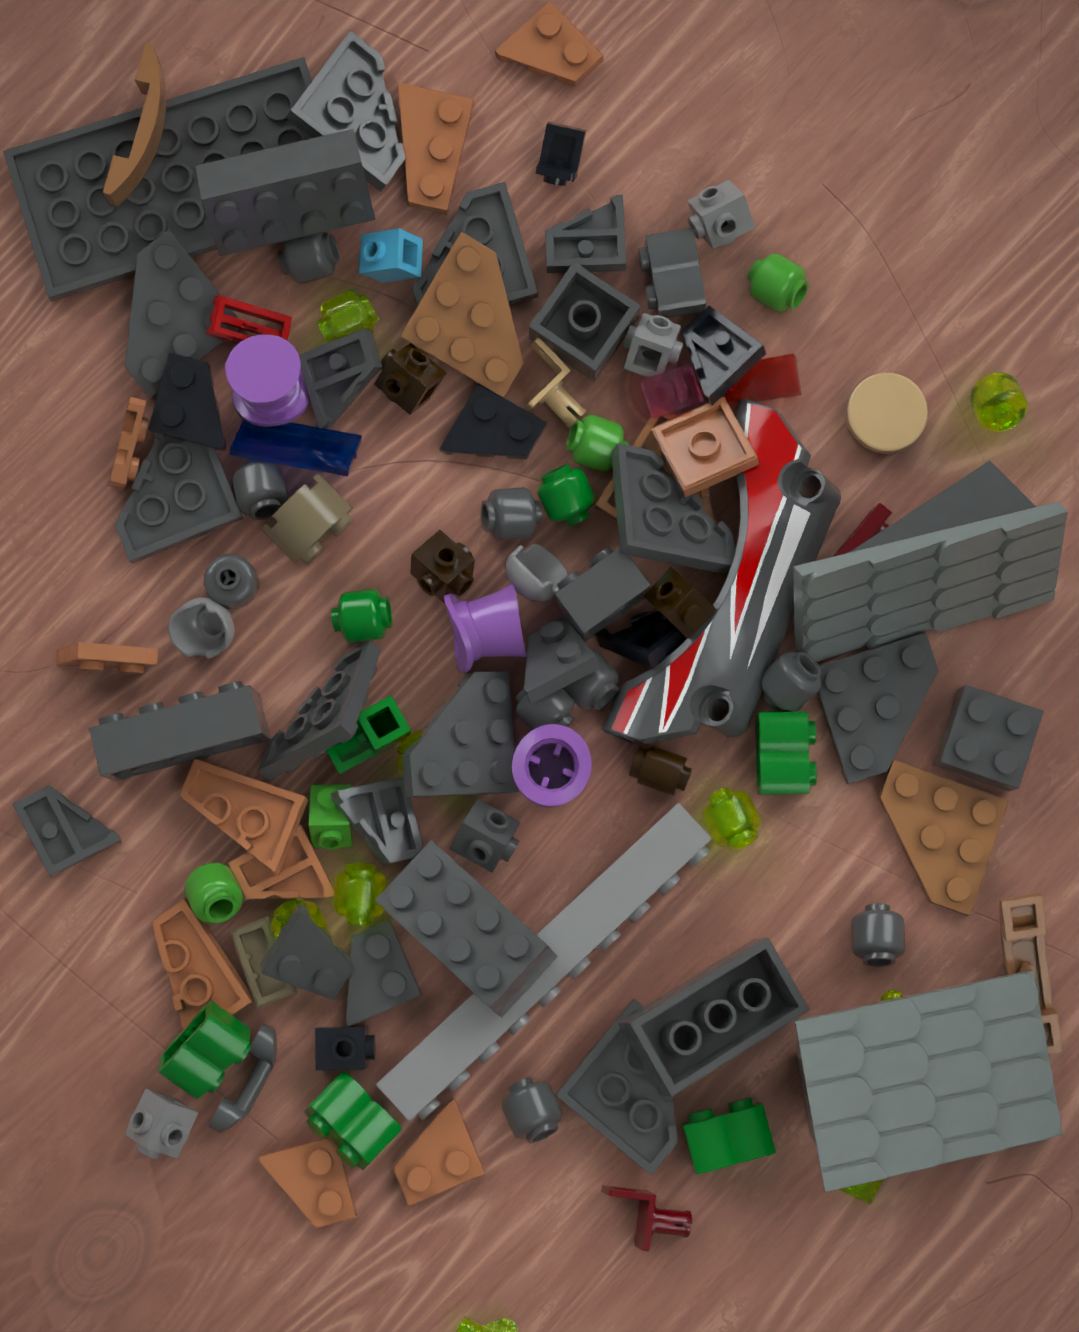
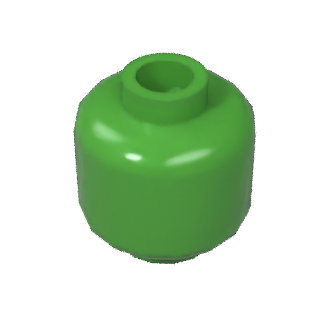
(778, 283)
(593, 442)
(213, 893)

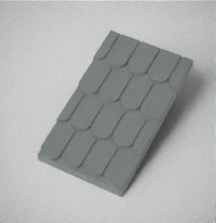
(941, 566)
(926, 1079)

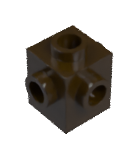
(409, 377)
(442, 566)

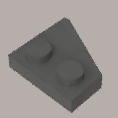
(590, 240)
(339, 374)
(556, 659)
(382, 819)
(62, 830)
(307, 957)
(379, 974)

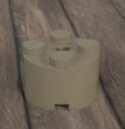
(308, 519)

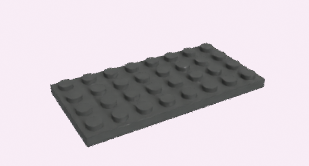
(62, 177)

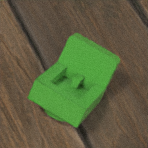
(327, 823)

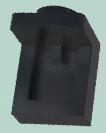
(561, 153)

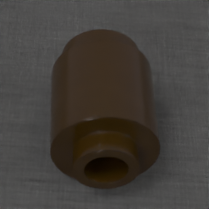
(660, 769)

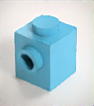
(390, 255)

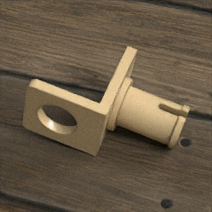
(553, 393)

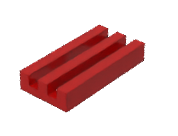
(217, 317)

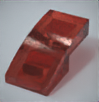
(767, 380)

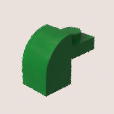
(378, 731)

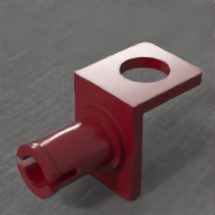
(650, 1218)

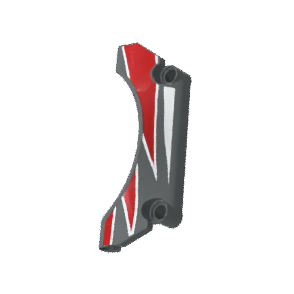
(734, 647)

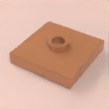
(704, 447)

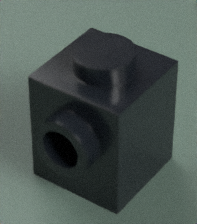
(343, 1048)

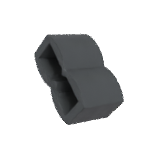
(673, 272)

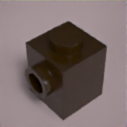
(680, 602)

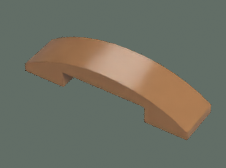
(127, 173)
(1024, 949)

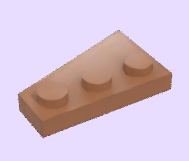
(433, 143)
(246, 809)
(197, 965)

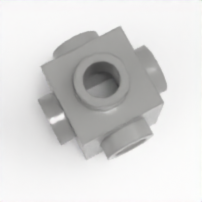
(720, 214)
(652, 345)
(160, 1125)

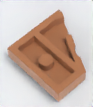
(551, 47)
(133, 430)
(97, 656)
(299, 877)
(439, 1157)
(313, 1180)

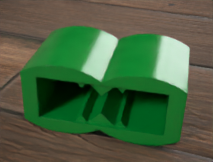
(784, 753)
(205, 1050)
(351, 1121)
(728, 1137)

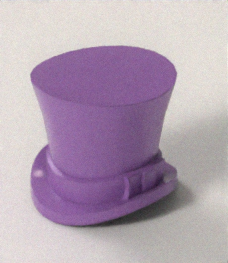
(267, 381)
(485, 627)
(551, 765)

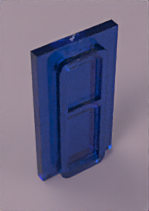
(298, 446)

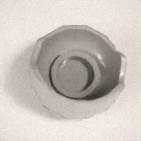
(534, 572)
(201, 628)

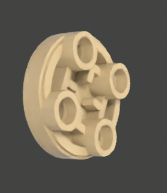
(886, 413)

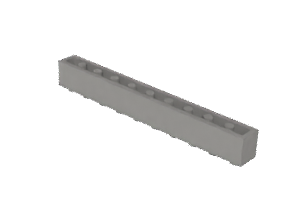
(571, 935)

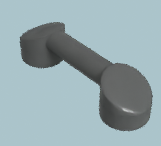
(230, 1113)

